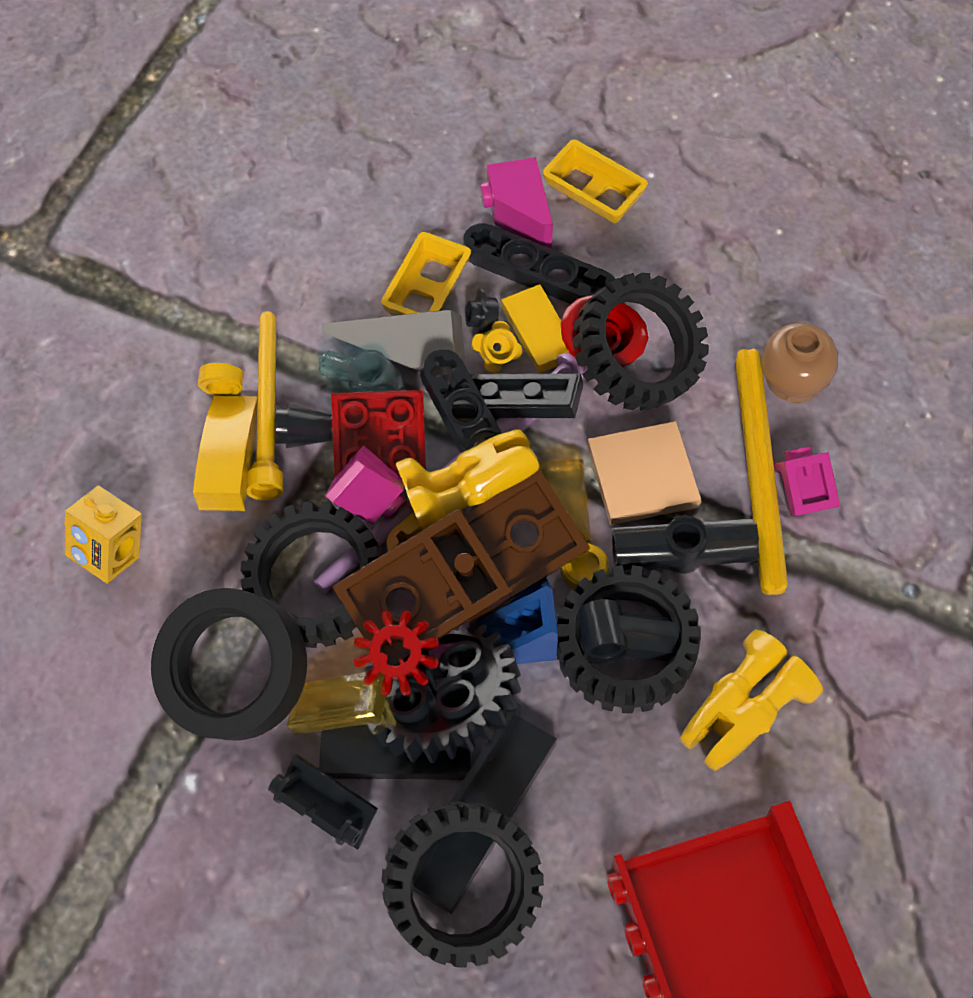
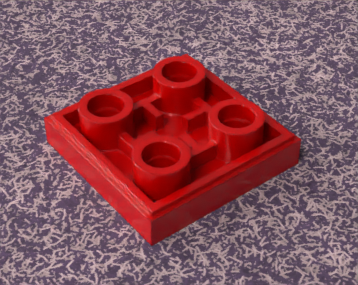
(382, 421)

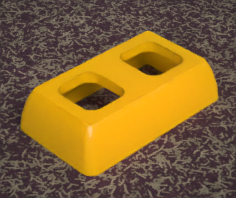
(605, 175)
(409, 279)

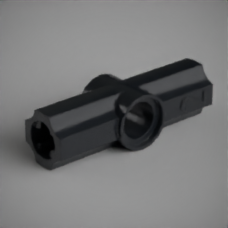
(712, 541)

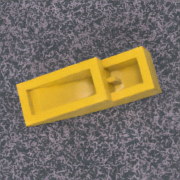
(226, 454)

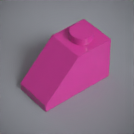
(518, 199)
(367, 487)

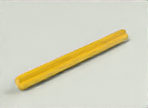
(761, 472)

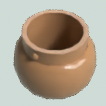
(799, 361)

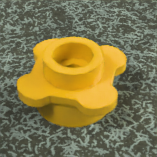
(508, 344)

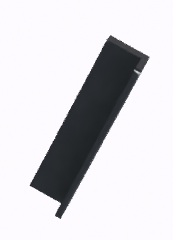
(496, 781)

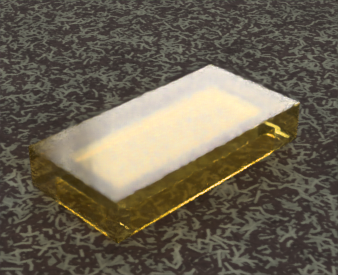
(337, 704)

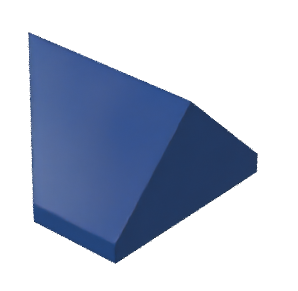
(527, 624)

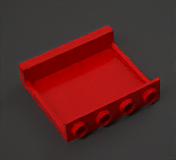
(736, 916)

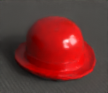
(624, 331)

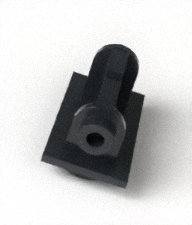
(325, 801)

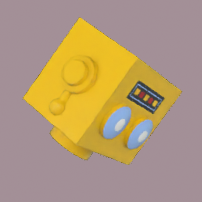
(102, 534)

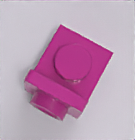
(808, 481)

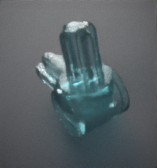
(361, 371)

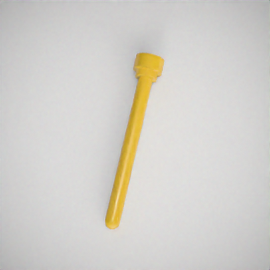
(265, 478)

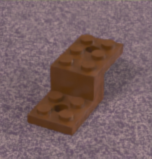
(466, 563)

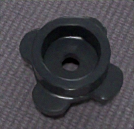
(481, 312)

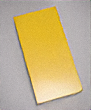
(535, 326)

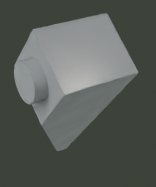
(405, 337)

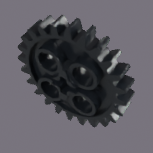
(458, 703)

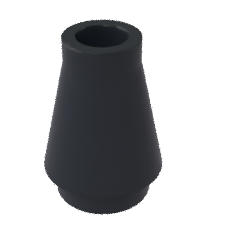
(302, 426)

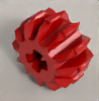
(381, 661)

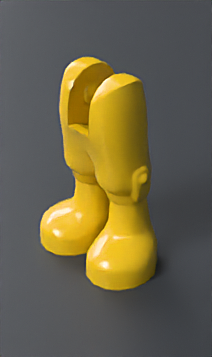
(470, 479)
(744, 718)

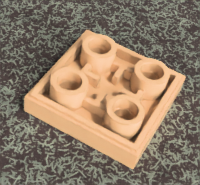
(643, 473)

